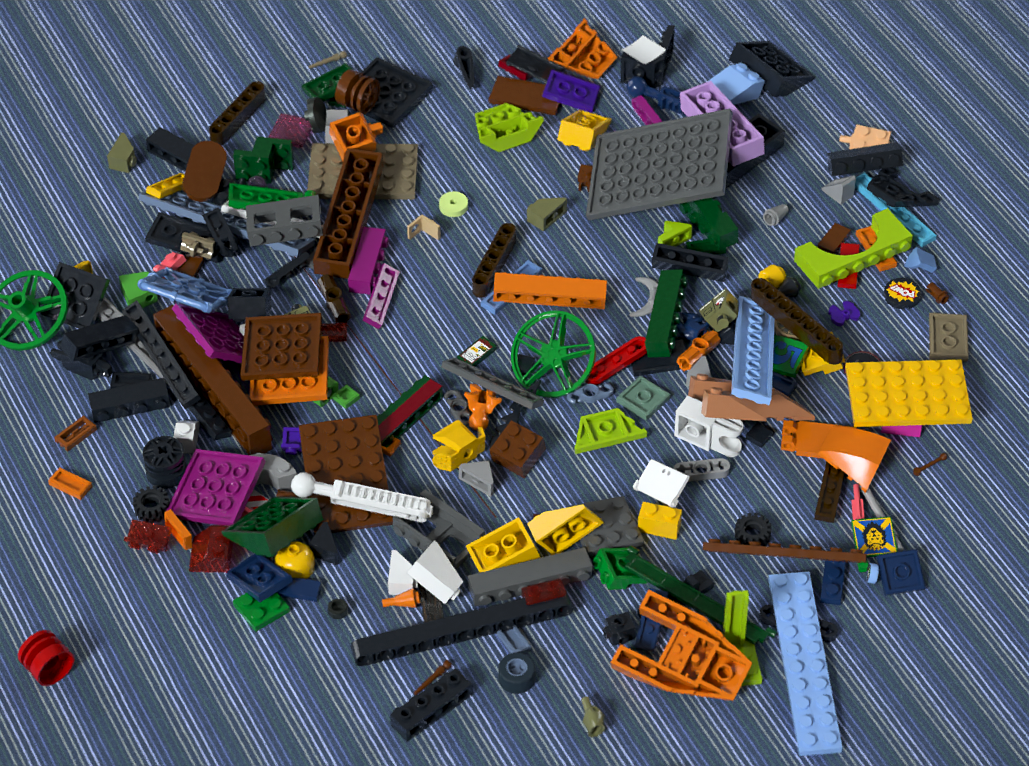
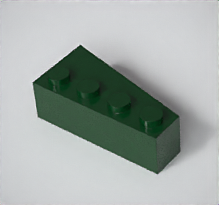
(711, 221)

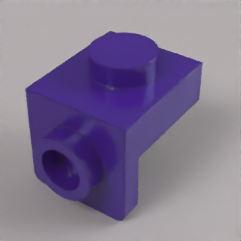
(291, 440)

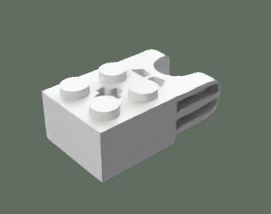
(707, 432)

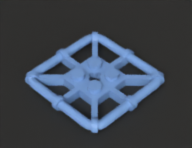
(185, 289)

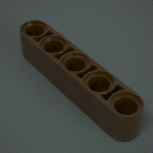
(237, 113)
(494, 260)

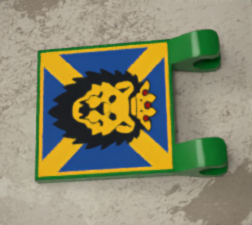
(874, 537)

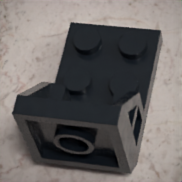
(654, 71)

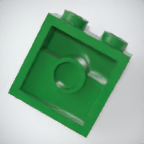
(612, 568)

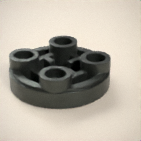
(316, 114)

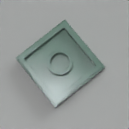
(643, 398)

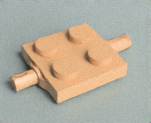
(865, 137)

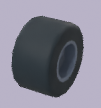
(516, 673)

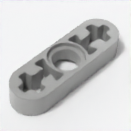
(716, 473)

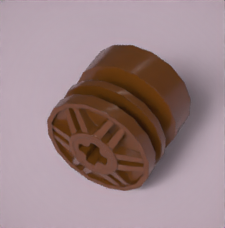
(357, 91)

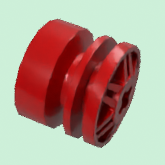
(45, 657)

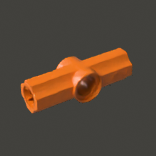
(699, 347)

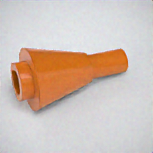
(406, 599)

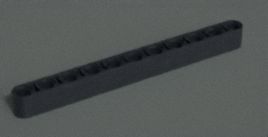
(456, 629)

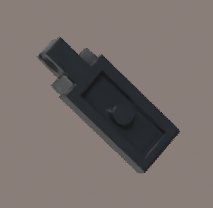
(285, 271)

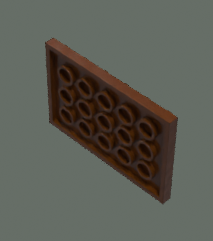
(349, 453)

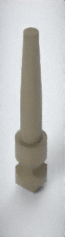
(343, 54)

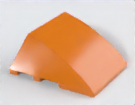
(584, 53)
(854, 452)

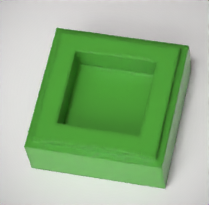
(346, 396)

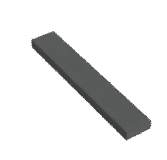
(492, 383)

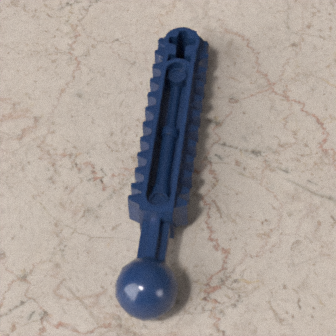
(667, 97)

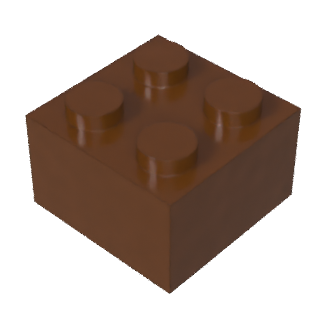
(517, 449)

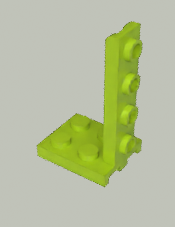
(735, 629)

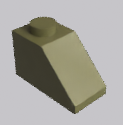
(122, 155)
(546, 212)

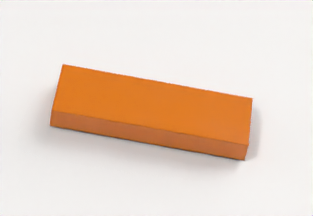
(868, 238)

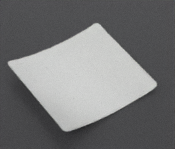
(644, 50)

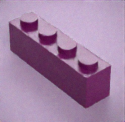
(367, 260)

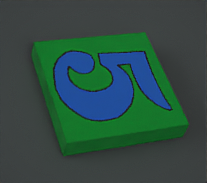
(788, 355)

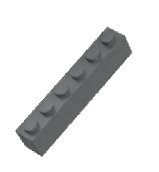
(508, 580)

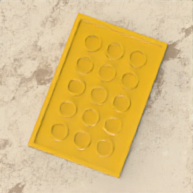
(908, 393)

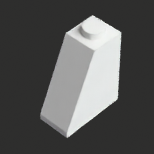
(436, 573)

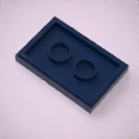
(259, 577)

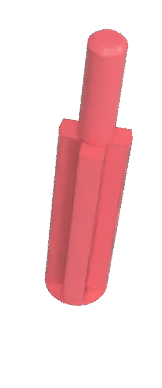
(857, 504)

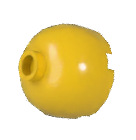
(296, 560)

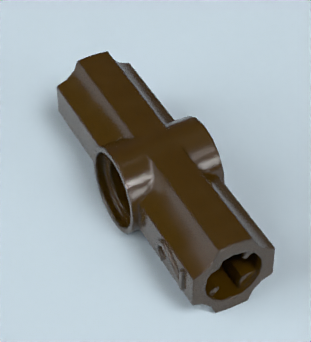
(334, 299)

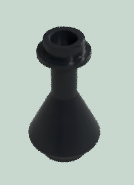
(790, 287)

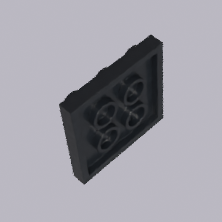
(84, 295)

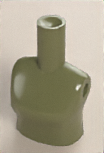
(593, 718)

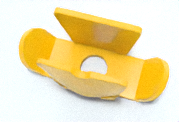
(458, 443)

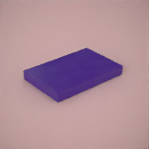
(571, 91)

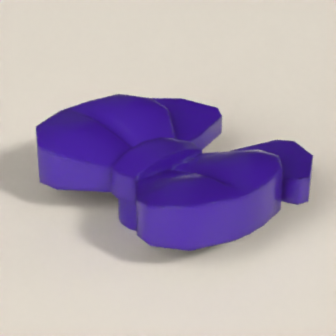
(850, 312)

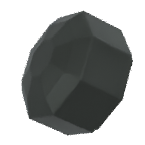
(337, 608)

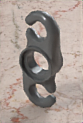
(459, 400)

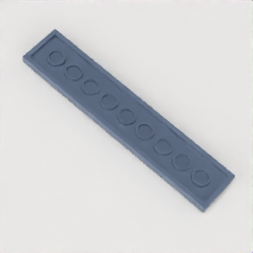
(186, 207)

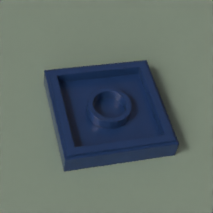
(900, 572)

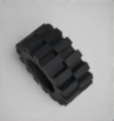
(147, 496)
(753, 522)

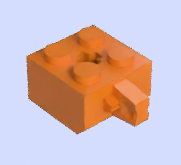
(354, 133)

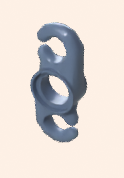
(599, 394)

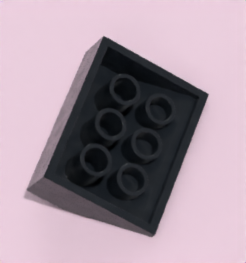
(778, 70)

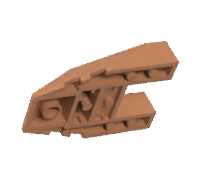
(720, 403)

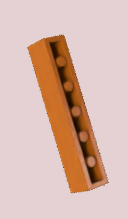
(550, 290)

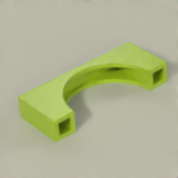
(827, 268)

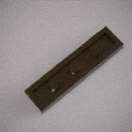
(829, 494)

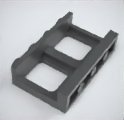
(282, 212)
(448, 524)

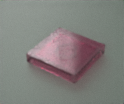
(291, 128)

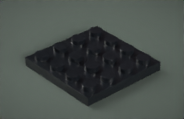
(398, 91)

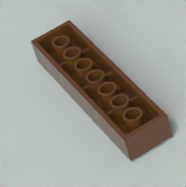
(348, 212)

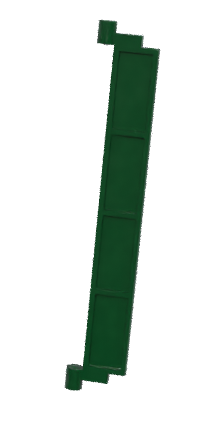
(689, 595)

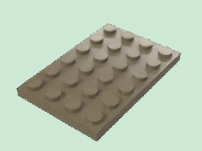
(396, 180)

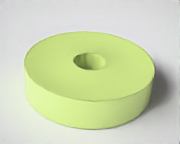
(453, 204)

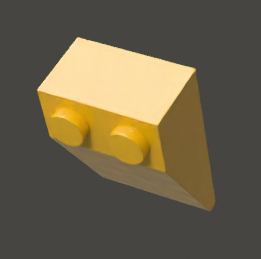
(582, 129)
(563, 527)
(503, 547)

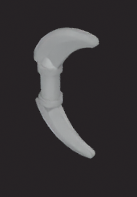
(652, 286)

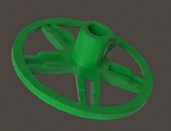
(25, 307)
(553, 354)

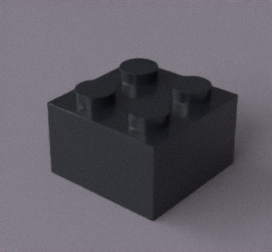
(249, 303)

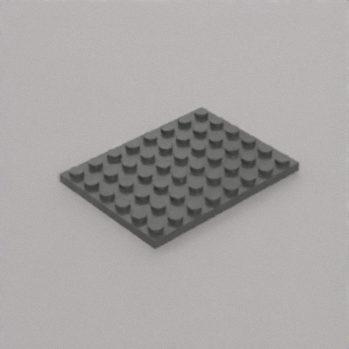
(660, 164)

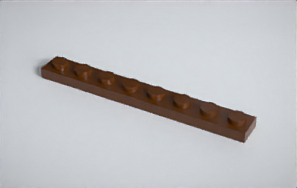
(793, 551)

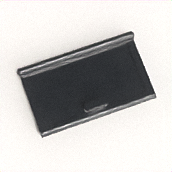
(533, 63)
(653, 365)

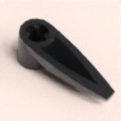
(464, 61)

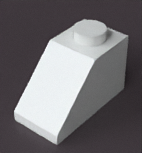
(187, 434)
(399, 579)

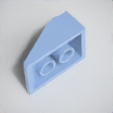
(738, 83)

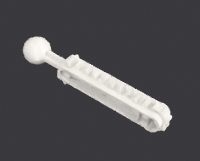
(365, 498)

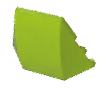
(506, 127)

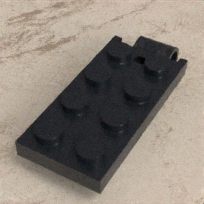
(168, 232)

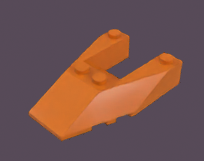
(695, 659)

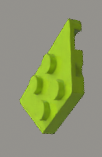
(605, 430)

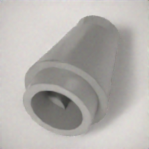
(774, 215)

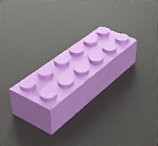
(744, 140)

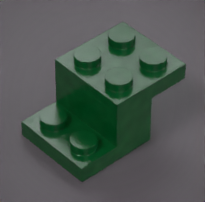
(264, 159)

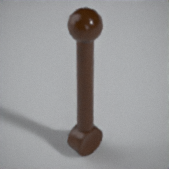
(917, 471)

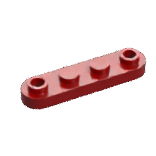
(617, 360)

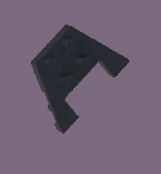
(896, 194)

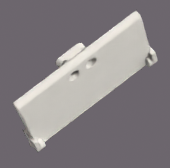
(660, 485)

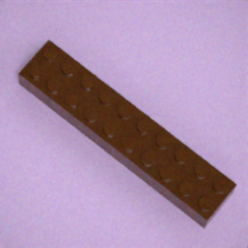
(215, 384)

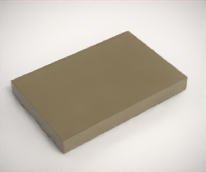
(948, 337)

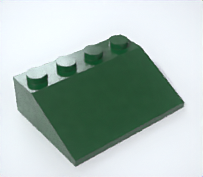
(275, 524)

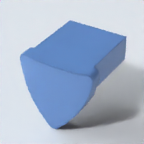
(921, 259)

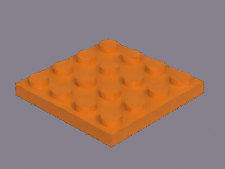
(294, 389)

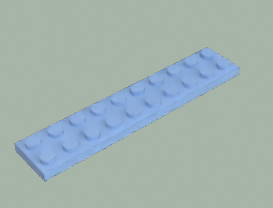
(753, 353)
(804, 664)

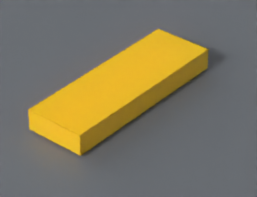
(166, 186)

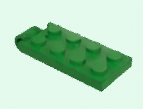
(245, 195)

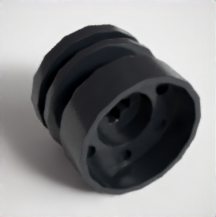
(164, 461)

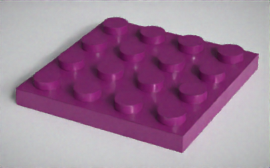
(213, 332)
(216, 487)

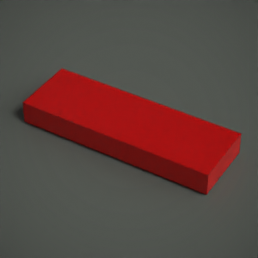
(851, 280)

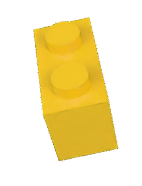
(659, 520)

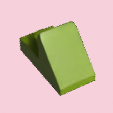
(675, 233)

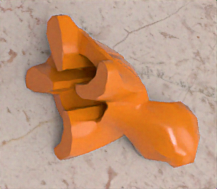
(481, 404)

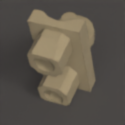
(197, 245)

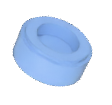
(872, 573)

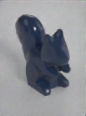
(692, 327)

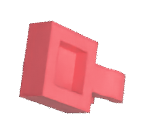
(172, 260)

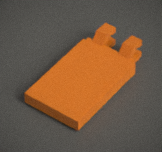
(808, 437)

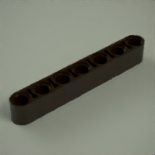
(797, 321)

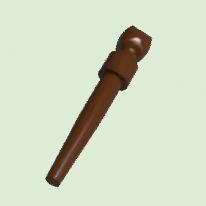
(439, 671)

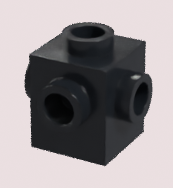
(619, 629)

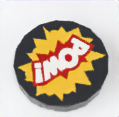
(902, 293)

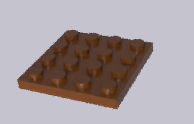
(281, 346)

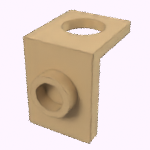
(425, 224)

